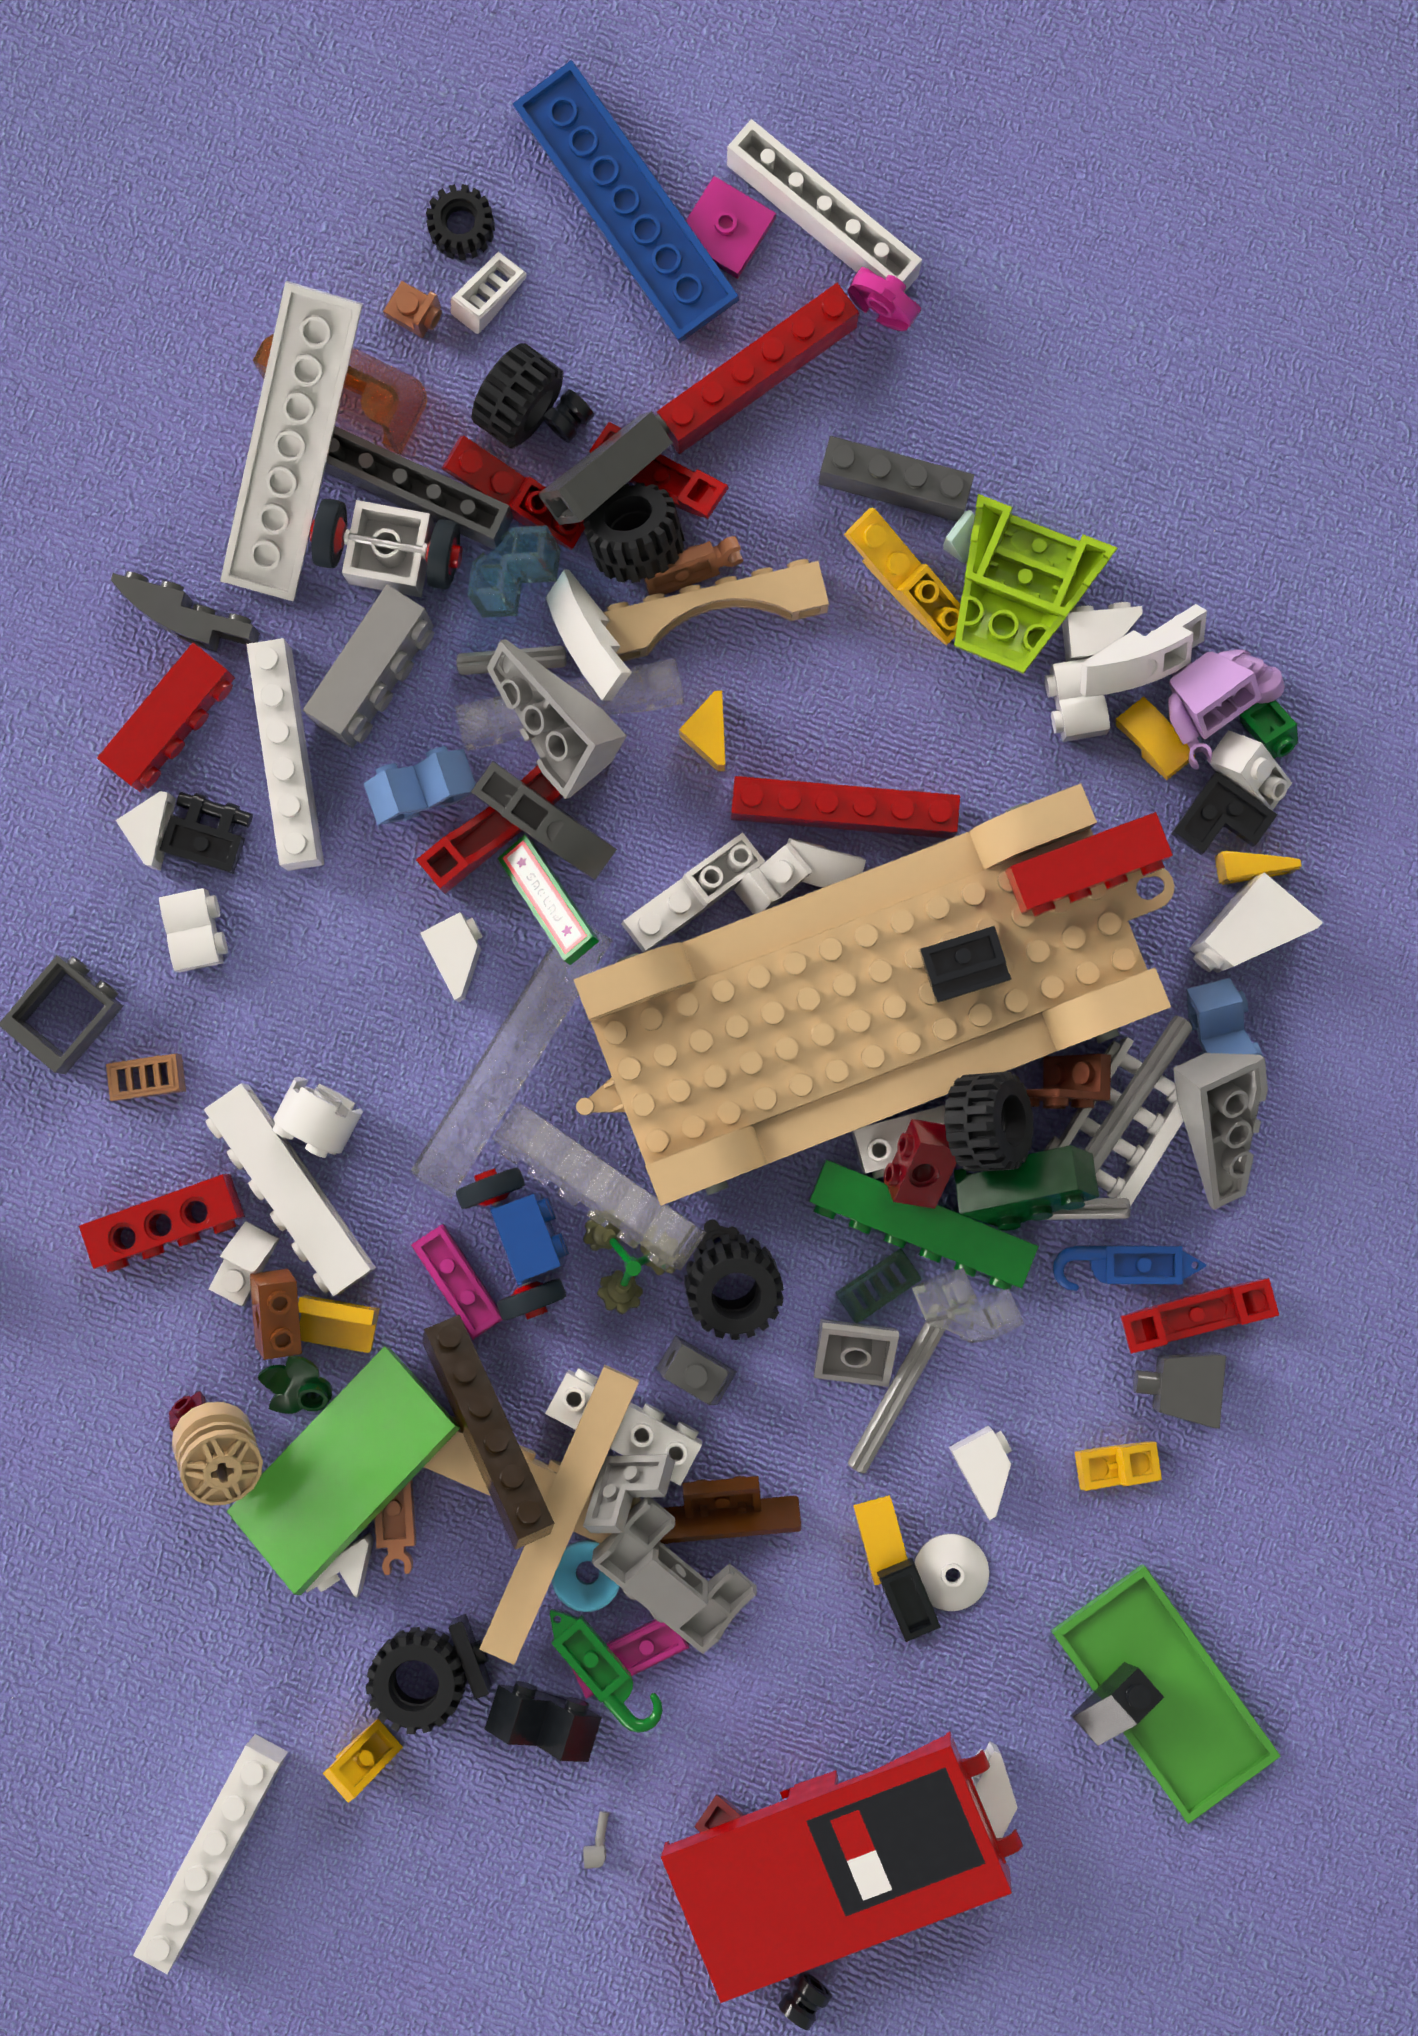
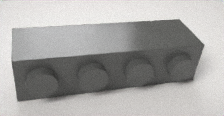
(895, 479)

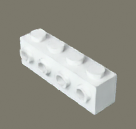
(879, 1142)
(640, 1431)

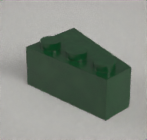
(1034, 1191)

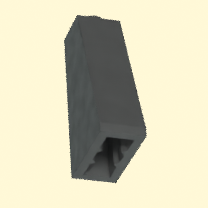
(606, 469)

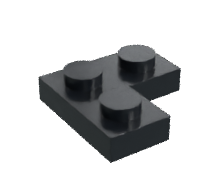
(1222, 805)

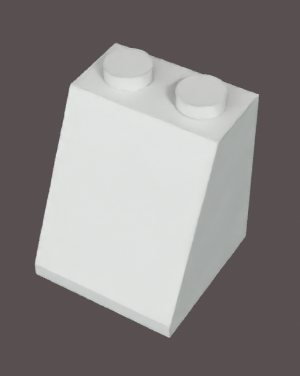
(1252, 923)

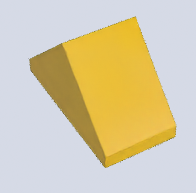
(706, 731)

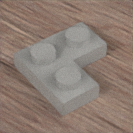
(619, 1483)

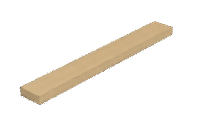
(565, 1503)

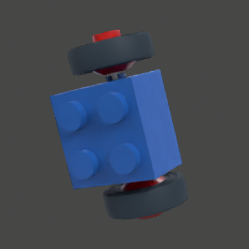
(526, 1239)

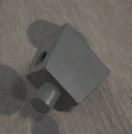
(695, 1371)
(1186, 1386)

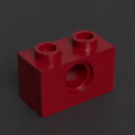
(920, 1165)

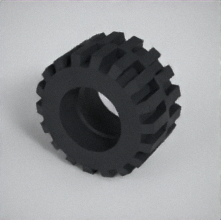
(517, 395)
(635, 533)
(989, 1121)
(741, 1314)
(394, 1703)

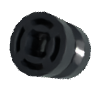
(568, 415)
(805, 2000)

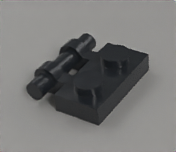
(202, 843)

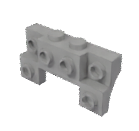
(668, 1585)

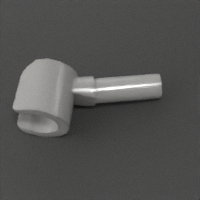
(595, 1855)

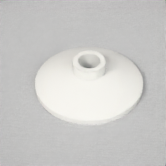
(950, 1552)

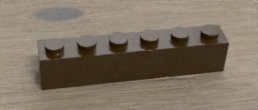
(487, 1432)

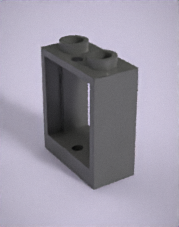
(15, 1020)

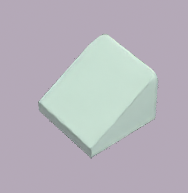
(959, 538)

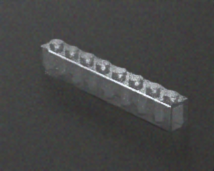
(503, 1068)

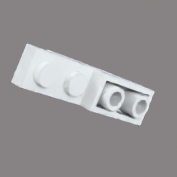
(1144, 659)
(693, 893)

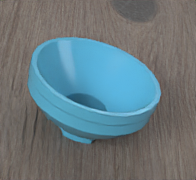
(573, 1591)

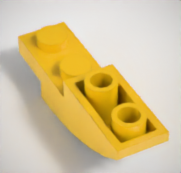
(904, 575)

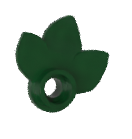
(296, 1386)

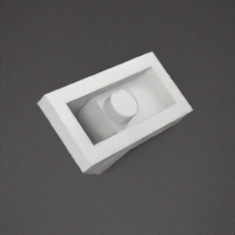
(773, 879)
(244, 1255)
(352, 1566)

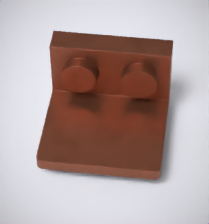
(1073, 1080)

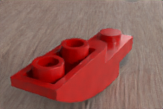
(496, 479)

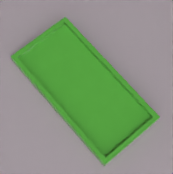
(343, 1470)
(1200, 1734)

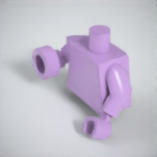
(1216, 692)

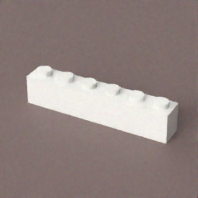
(818, 206)
(285, 754)
(289, 1190)
(210, 1854)

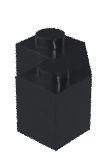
(543, 1720)

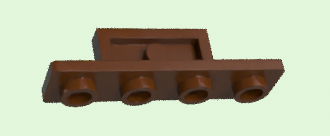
(730, 1510)

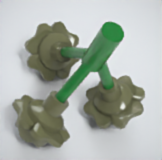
(619, 1289)

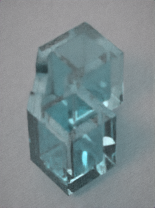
(523, 557)

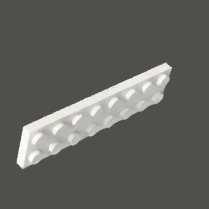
(290, 440)

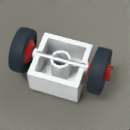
(386, 546)

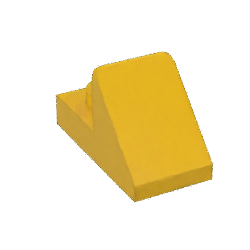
(362, 1760)

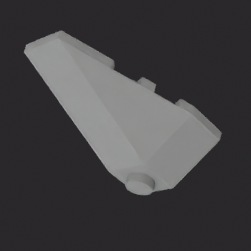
(565, 727)
(1220, 1110)

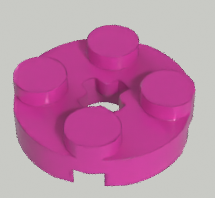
(885, 298)

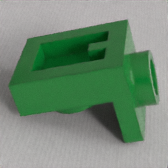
(1272, 727)

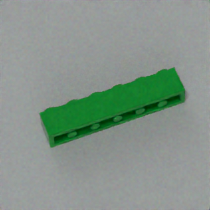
(934, 1230)

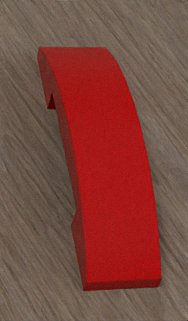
(690, 490)
(1199, 1314)

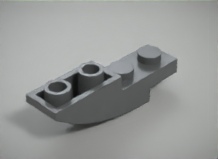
(171, 610)
(543, 820)

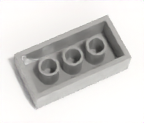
(370, 667)

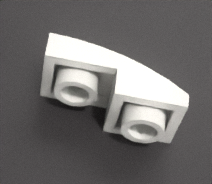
(827, 864)

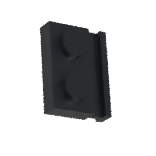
(965, 964)

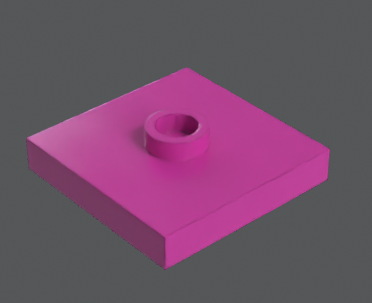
(729, 225)

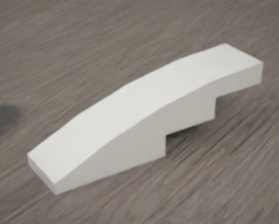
(586, 637)

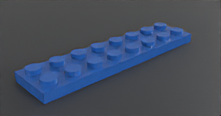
(626, 201)

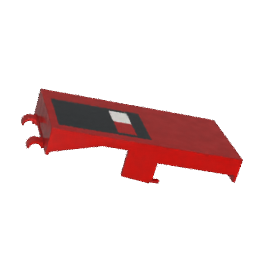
(839, 1867)

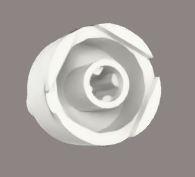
(316, 1117)

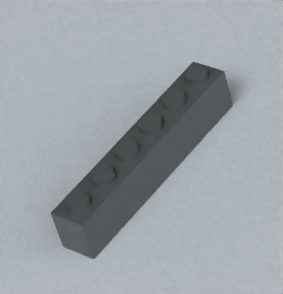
(417, 488)

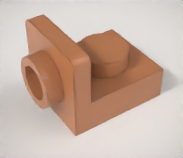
(413, 309)

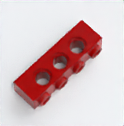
(103, 1235)

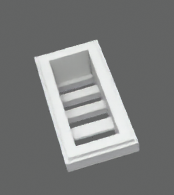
(471, 309)

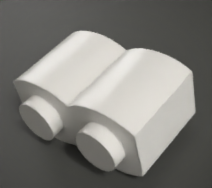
(1076, 715)
(193, 930)

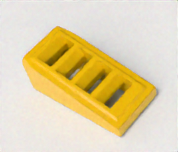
(1242, 867)

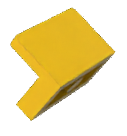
(337, 1323)

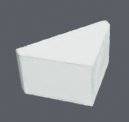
(146, 827)

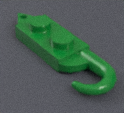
(600, 1669)

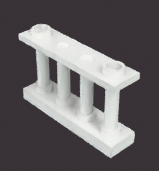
(1160, 1127)

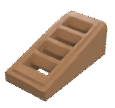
(174, 1070)

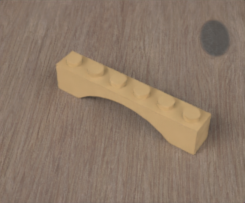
(788, 592)

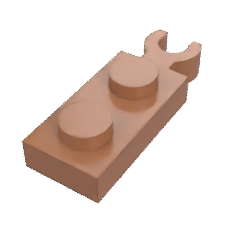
(696, 565)
(397, 1529)

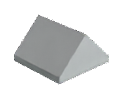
(855, 1352)

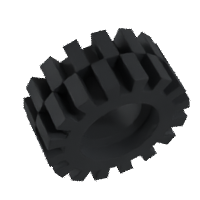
(460, 201)

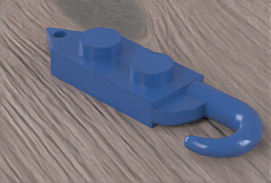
(1128, 1264)

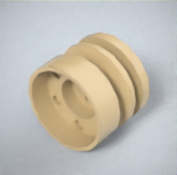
(216, 1453)

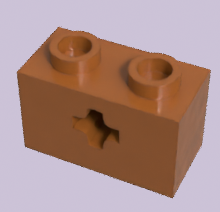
(275, 1314)

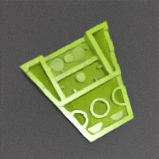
(1021, 584)

